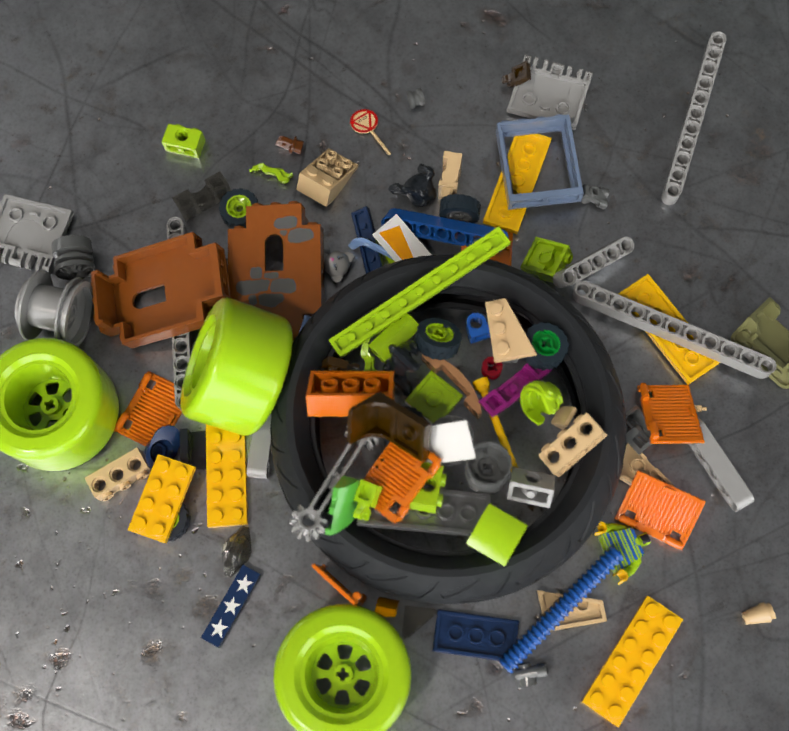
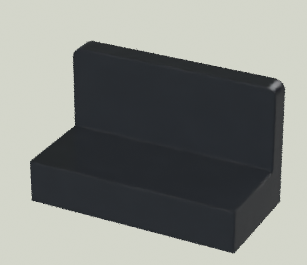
(193, 448)

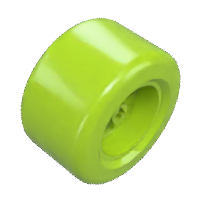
(236, 367)
(90, 414)
(322, 633)

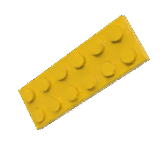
(525, 163)
(685, 361)
(226, 478)
(632, 661)

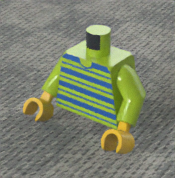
(626, 543)

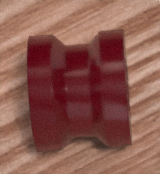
(489, 371)

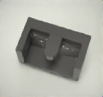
(637, 433)

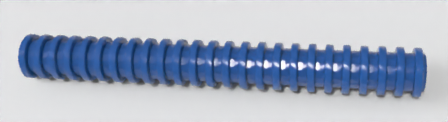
(561, 609)

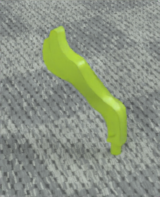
(281, 175)
(368, 358)

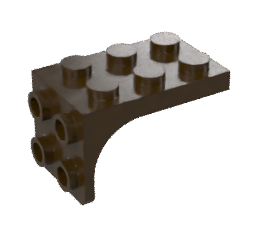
(389, 420)

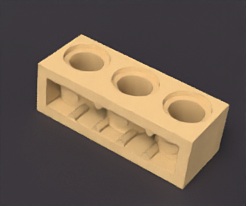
(583, 445)
(109, 472)

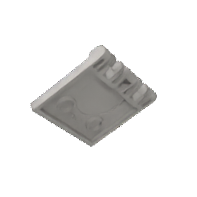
(550, 92)
(29, 230)

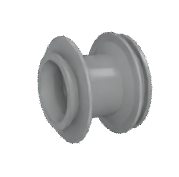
(54, 308)

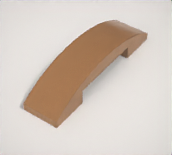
(459, 380)

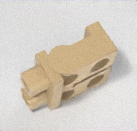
(450, 174)

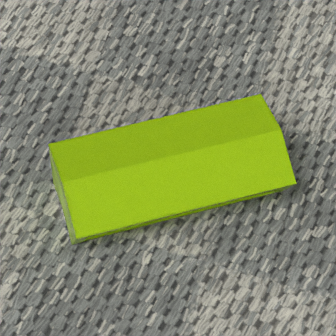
(395, 334)

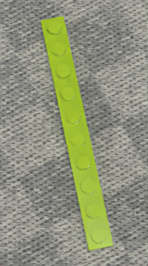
(419, 292)

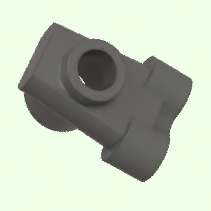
(595, 195)
(527, 674)

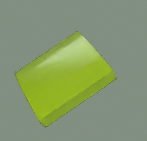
(497, 534)

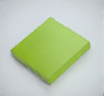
(434, 397)

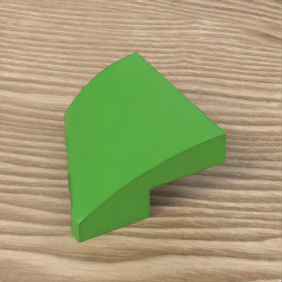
(342, 504)

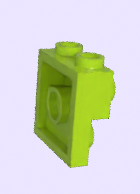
(546, 258)

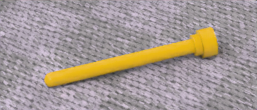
(482, 387)

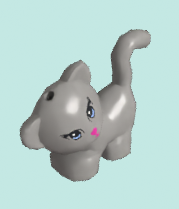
(336, 263)

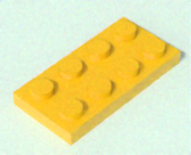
(162, 498)

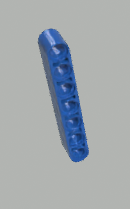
(435, 227)

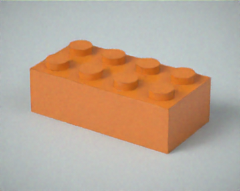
(337, 391)

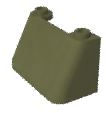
(769, 337)

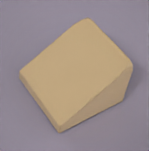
(563, 417)

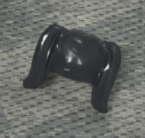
(415, 187)
(401, 362)

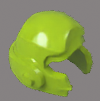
(540, 398)

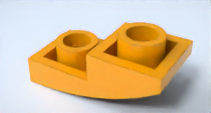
(386, 607)

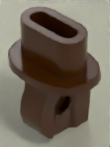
(287, 143)

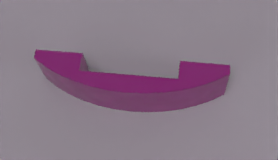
(509, 392)

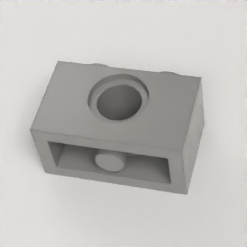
(531, 487)

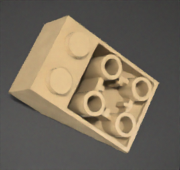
(326, 177)

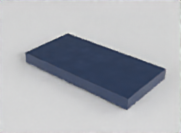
(474, 635)

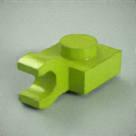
(366, 496)

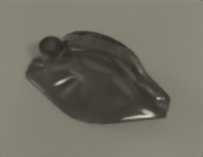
(236, 551)

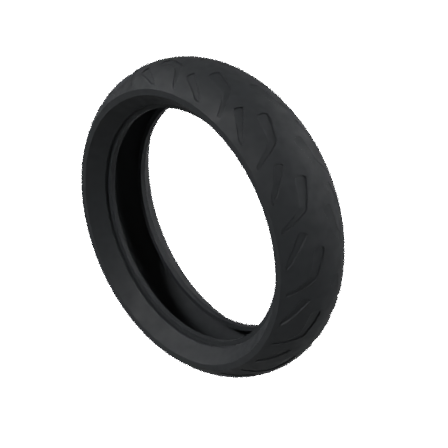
(468, 574)

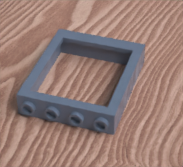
(537, 126)

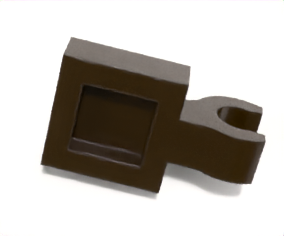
(519, 75)
(336, 364)

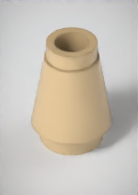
(759, 614)

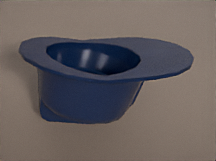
(164, 442)

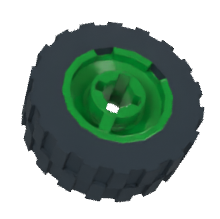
(556, 344)

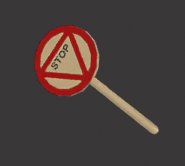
(365, 122)

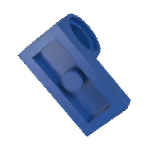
(477, 334)

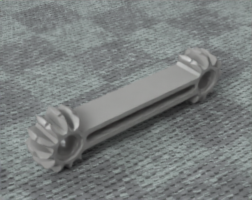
(334, 476)

